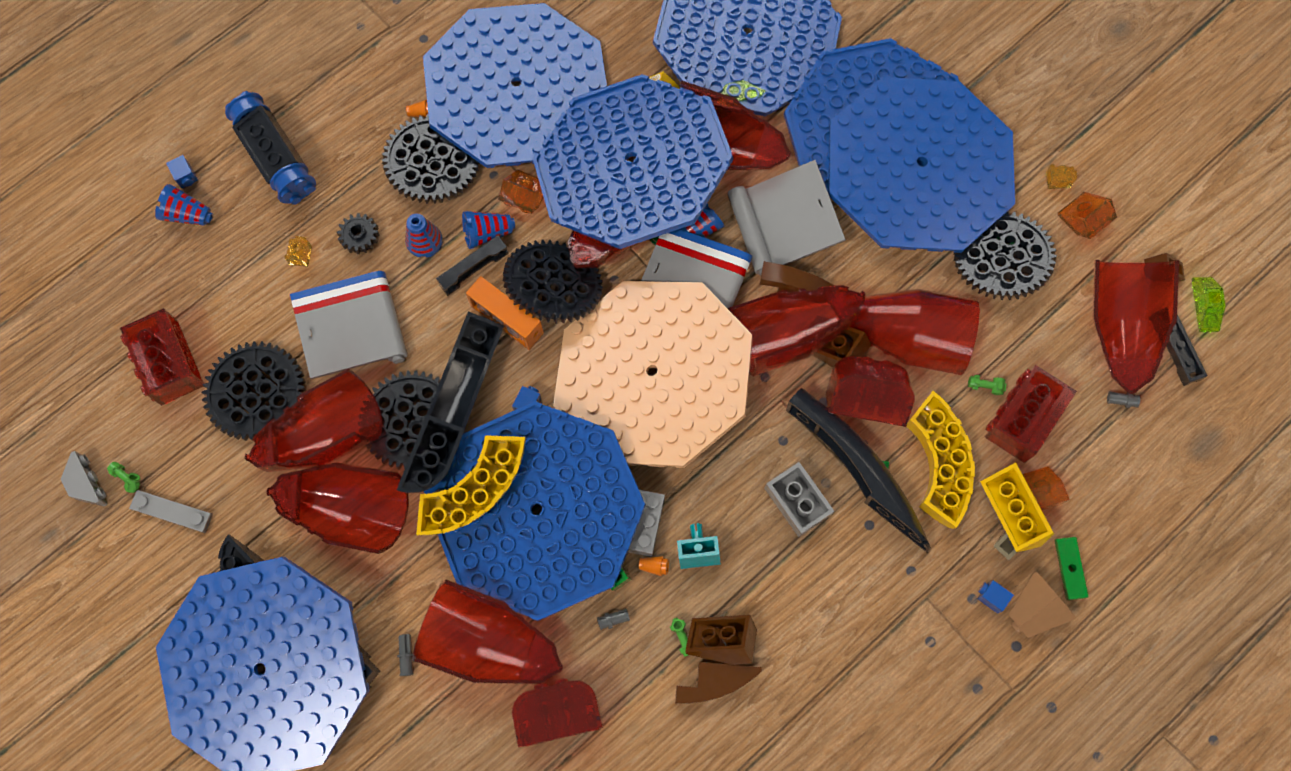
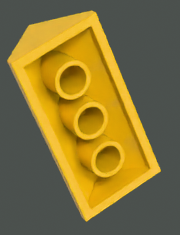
(1017, 509)

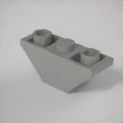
(81, 481)

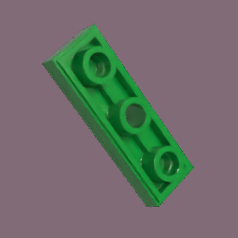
(1073, 581)

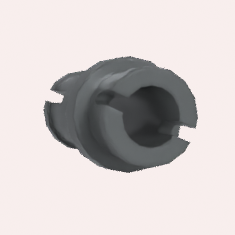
(1123, 399)
(612, 619)

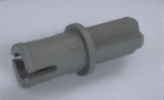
(405, 655)

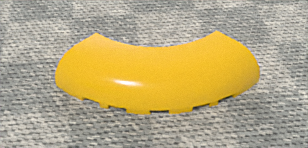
(948, 459)
(476, 491)

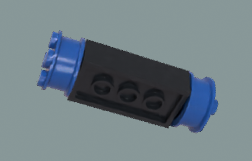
(270, 148)

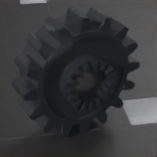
(361, 242)

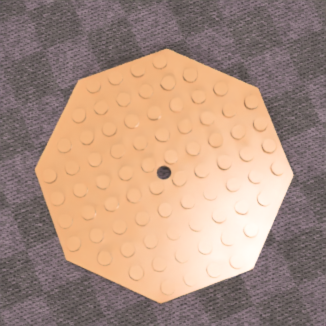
(699, 378)

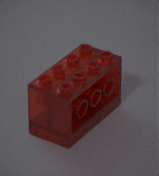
(161, 357)
(1029, 413)

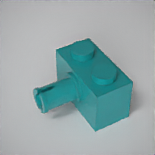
(698, 550)

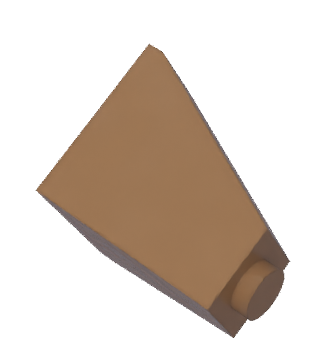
(1039, 608)

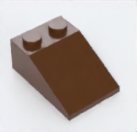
(848, 343)
(723, 639)

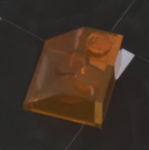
(521, 191)
(1088, 214)
(1046, 487)

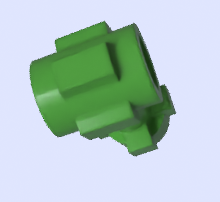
(998, 385)
(131, 480)
(677, 626)

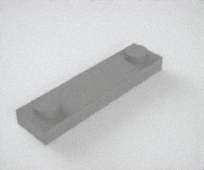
(171, 511)

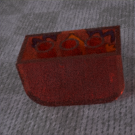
(870, 390)
(555, 712)

